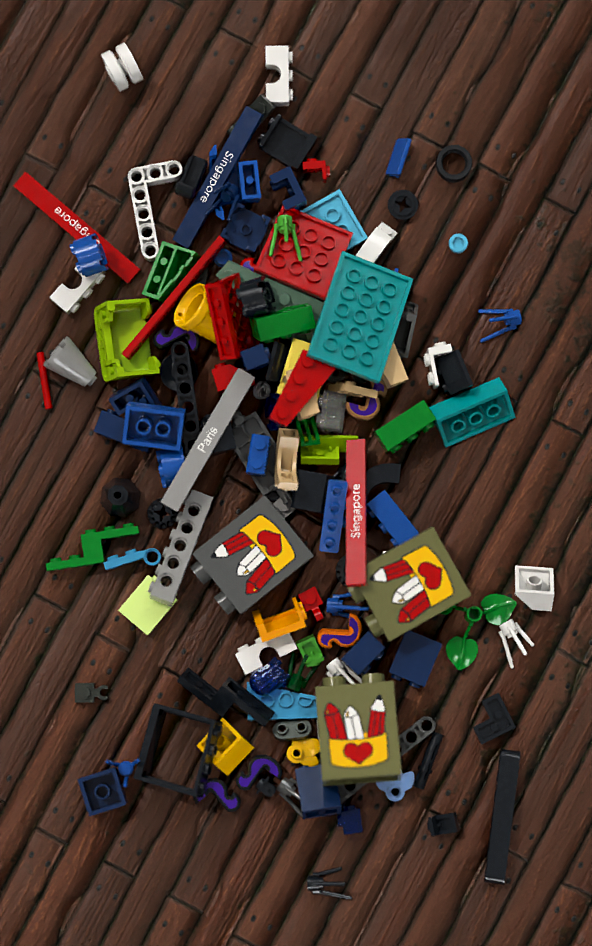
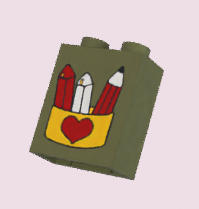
(410, 585)
(358, 730)

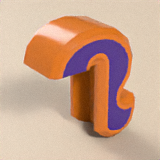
(342, 637)

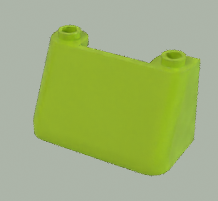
(116, 326)

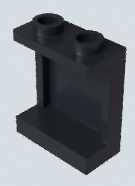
(286, 143)

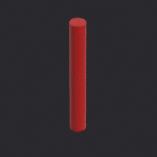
(44, 381)

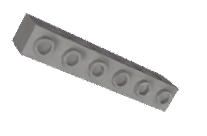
(167, 594)

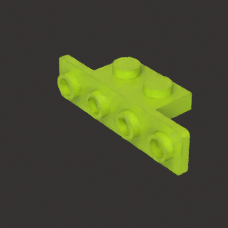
(326, 452)

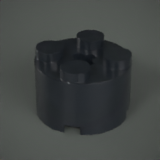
(256, 297)

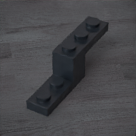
(222, 699)

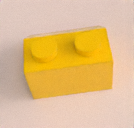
(231, 748)

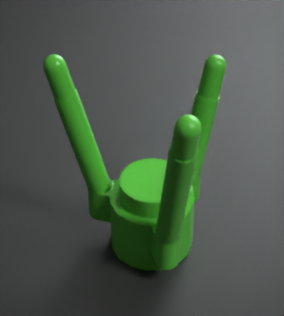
(285, 226)

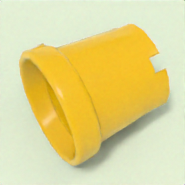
(194, 314)

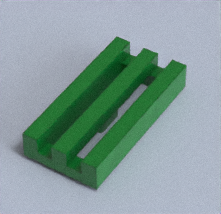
(311, 420)

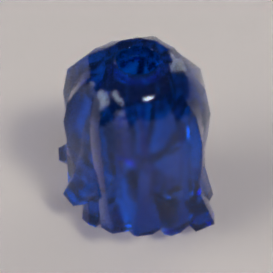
(268, 678)

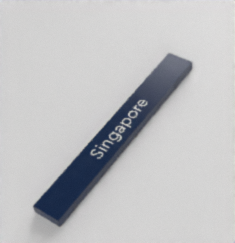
(218, 176)

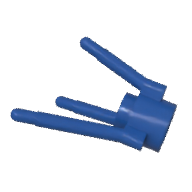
(511, 318)
(336, 606)
(124, 768)

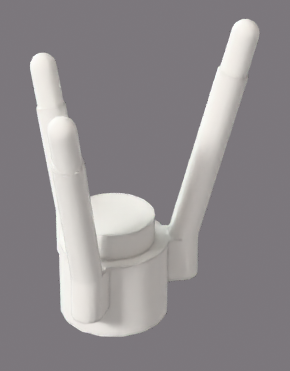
(510, 630)
(339, 668)

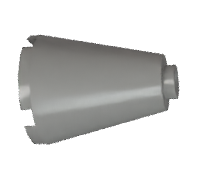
(71, 363)

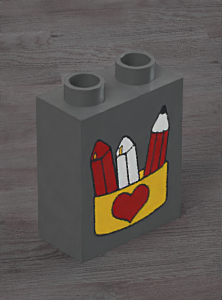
(250, 557)

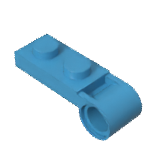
(131, 556)

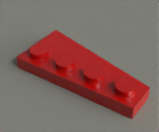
(301, 385)

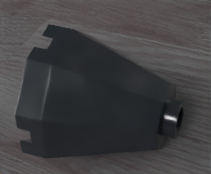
(126, 504)

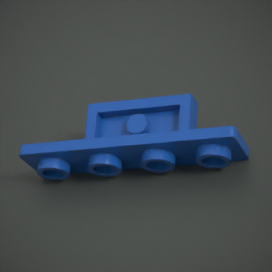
(333, 516)

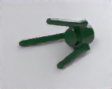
(296, 681)

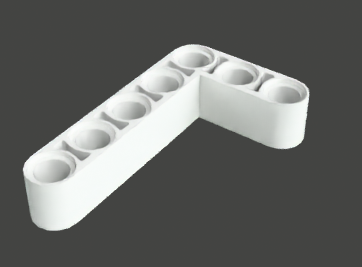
(145, 204)

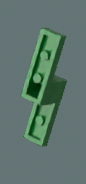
(92, 547)

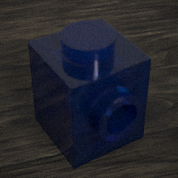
(350, 820)

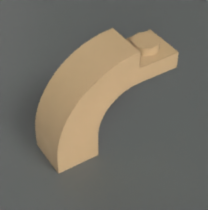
(285, 459)

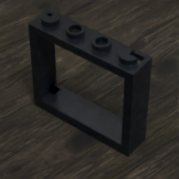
(151, 742)

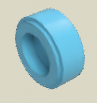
(458, 243)

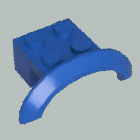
(244, 177)

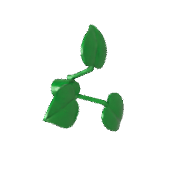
(496, 610)

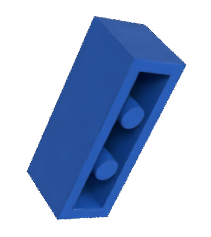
(391, 518)

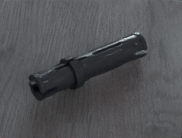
(428, 760)

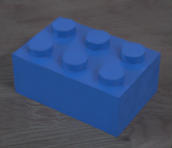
(153, 426)

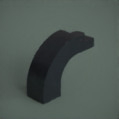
(382, 474)

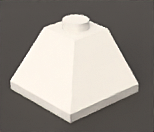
(535, 586)

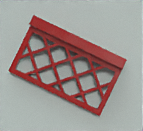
(223, 323)

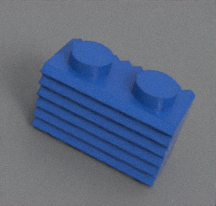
(258, 455)

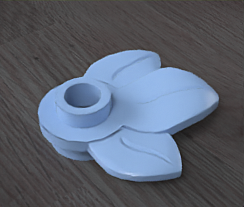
(402, 785)

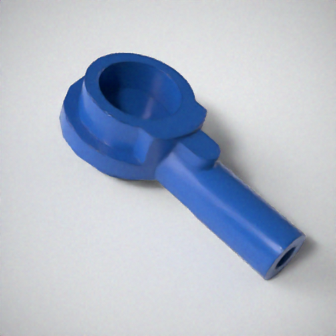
(222, 257)

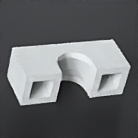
(279, 58)
(69, 299)
(249, 656)

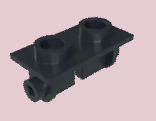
(266, 787)

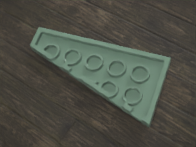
(284, 295)

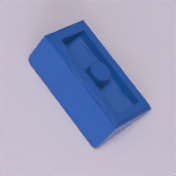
(398, 157)

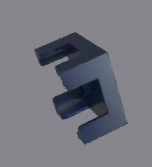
(287, 178)
(246, 229)

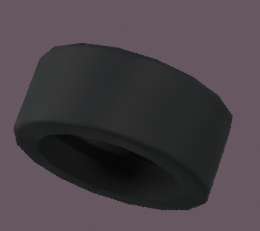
(453, 149)

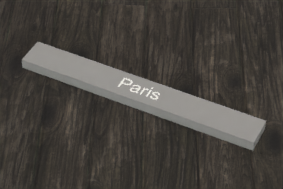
(208, 439)

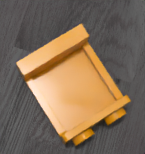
(280, 623)

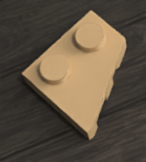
(351, 389)

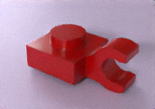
(310, 601)

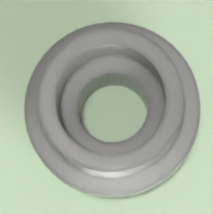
(261, 390)

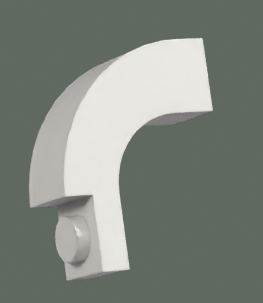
(376, 243)

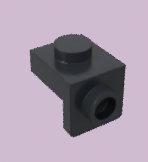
(443, 824)

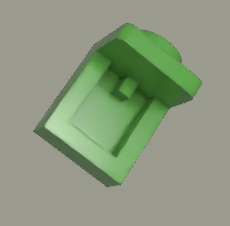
(311, 647)

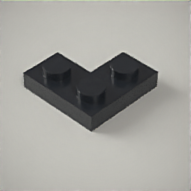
(499, 721)

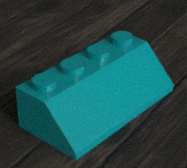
(472, 412)

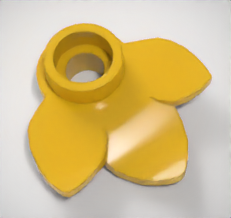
(307, 748)

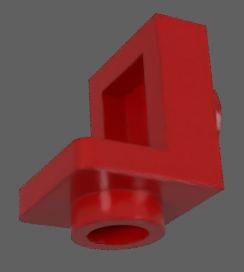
(312, 165)

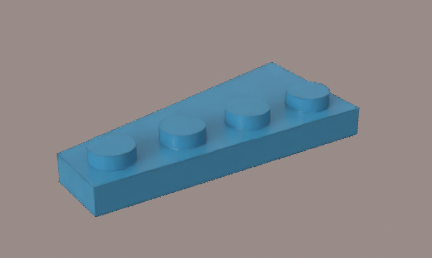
(288, 704)

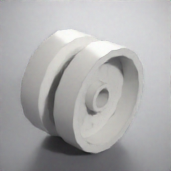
(119, 68)

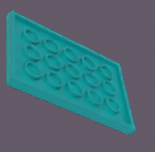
(359, 317)

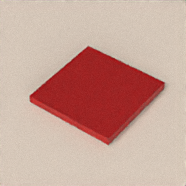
(320, 251)

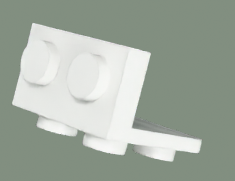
(437, 351)

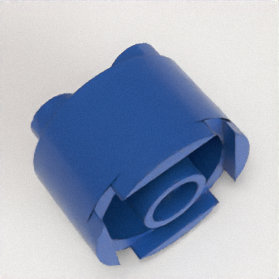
(89, 255)
(169, 464)

